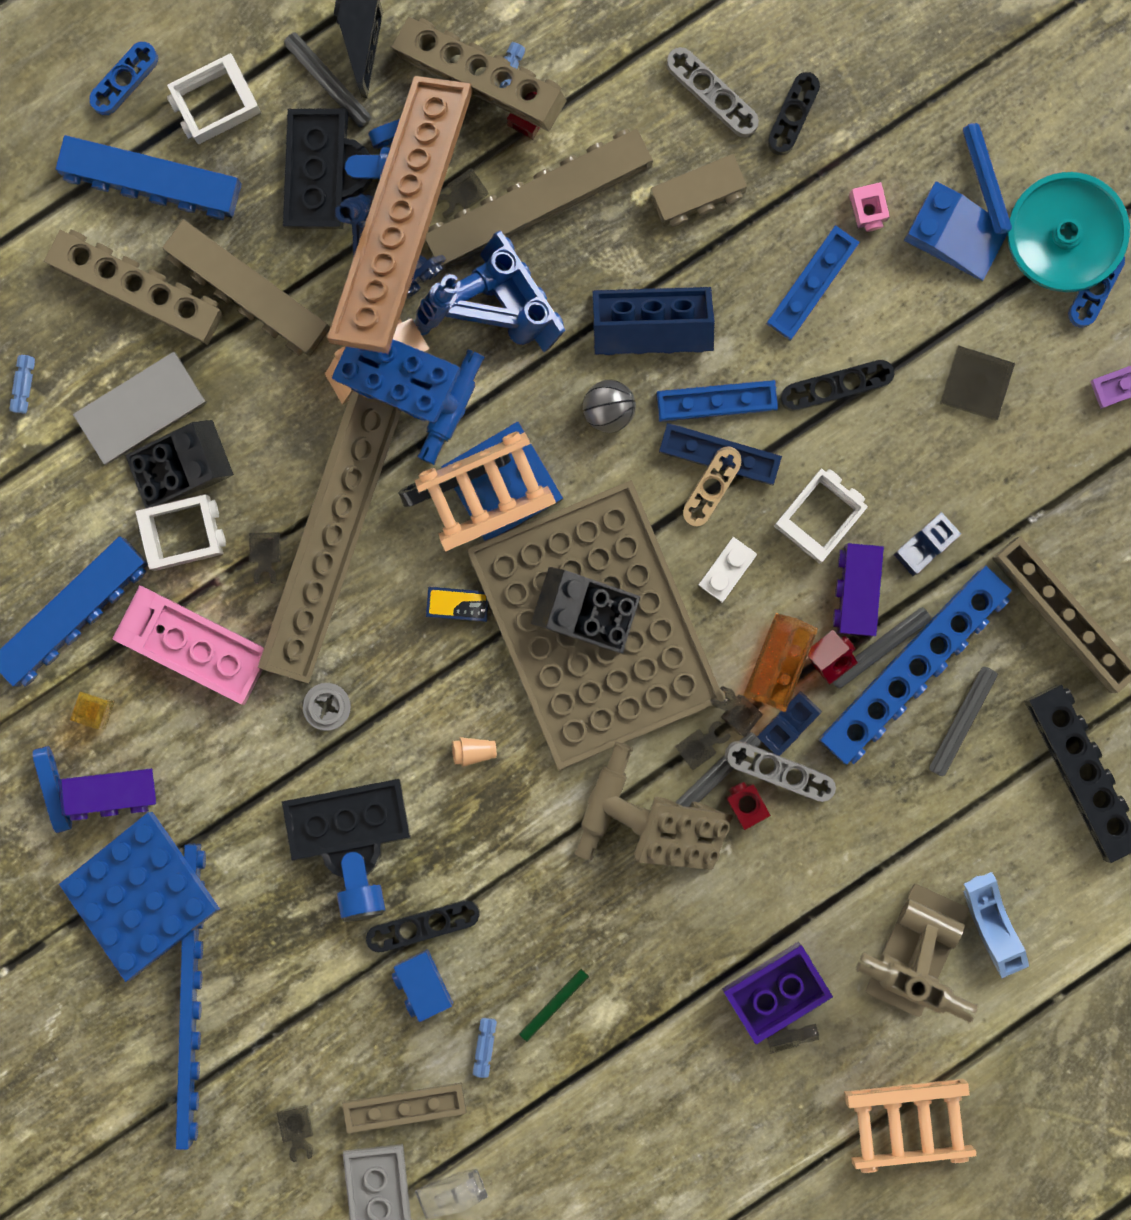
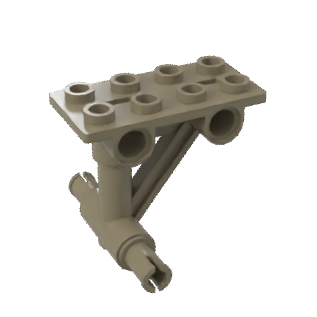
(667, 831)
(916, 954)

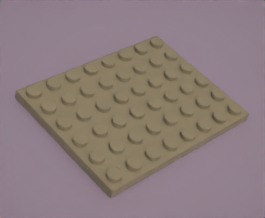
(578, 689)

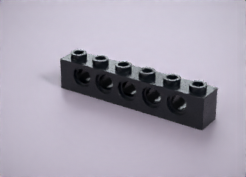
(1042, 707)

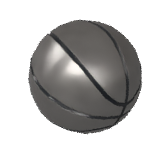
(609, 406)

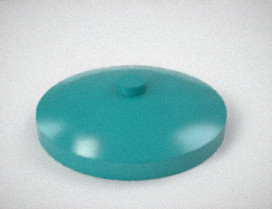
(1068, 232)

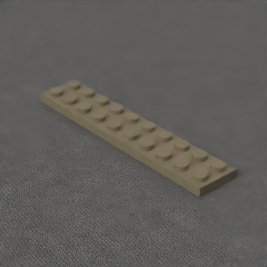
(329, 538)

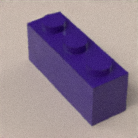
(858, 589)
(107, 793)

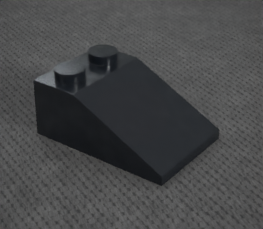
(360, 28)

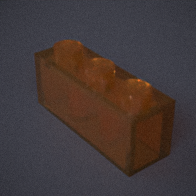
(780, 662)

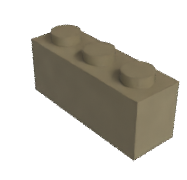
(698, 191)

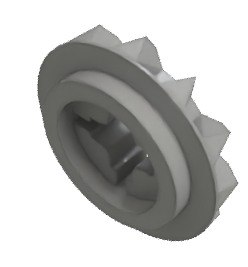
(331, 720)

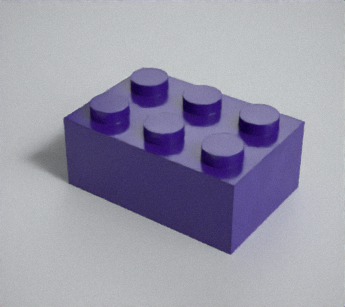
(777, 992)

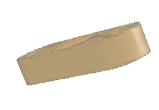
(708, 509)

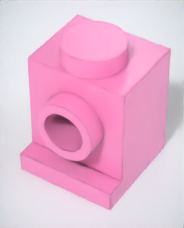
(870, 196)

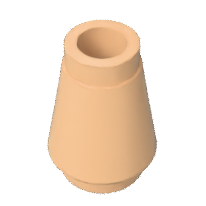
(471, 751)

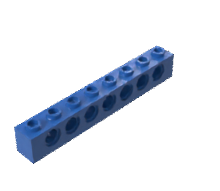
(995, 595)

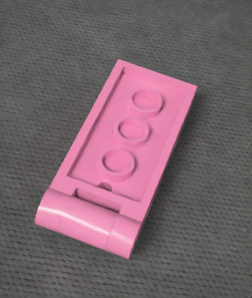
(190, 645)

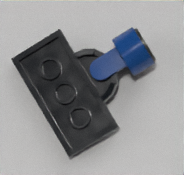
(323, 167)
(349, 835)

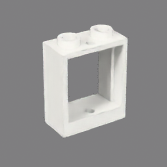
(202, 76)
(151, 540)
(803, 540)

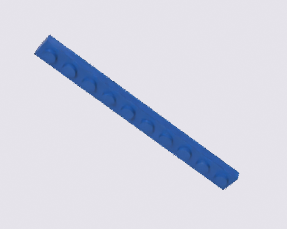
(189, 1012)

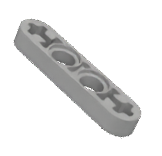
(716, 88)
(780, 770)

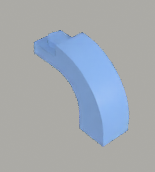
(994, 925)

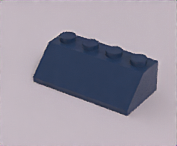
(653, 320)

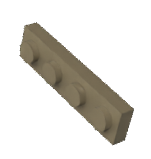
(404, 1107)

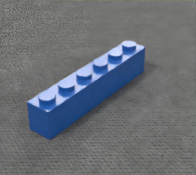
(149, 177)
(69, 611)

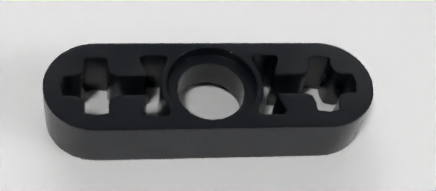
(794, 91)

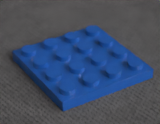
(139, 896)

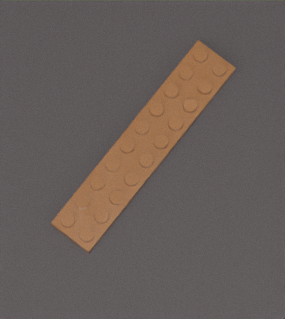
(400, 215)

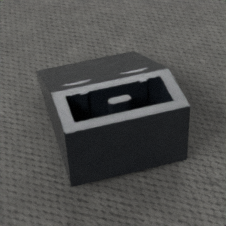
(179, 463)
(585, 609)

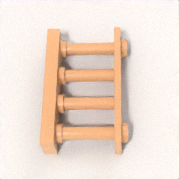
(508, 509)
(892, 1099)

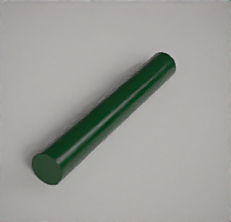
(553, 1005)

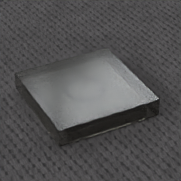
(977, 383)

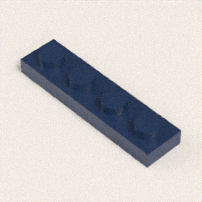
(701, 449)

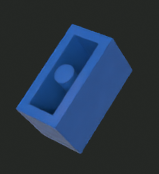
(422, 985)

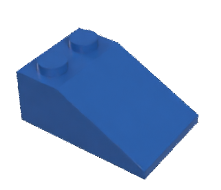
(955, 231)

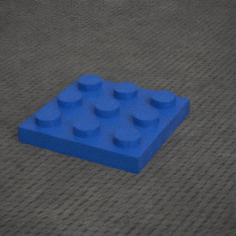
(510, 476)

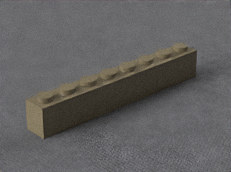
(540, 198)

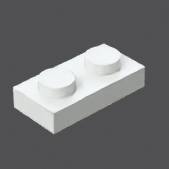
(727, 569)

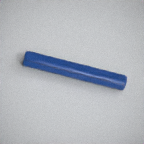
(987, 178)

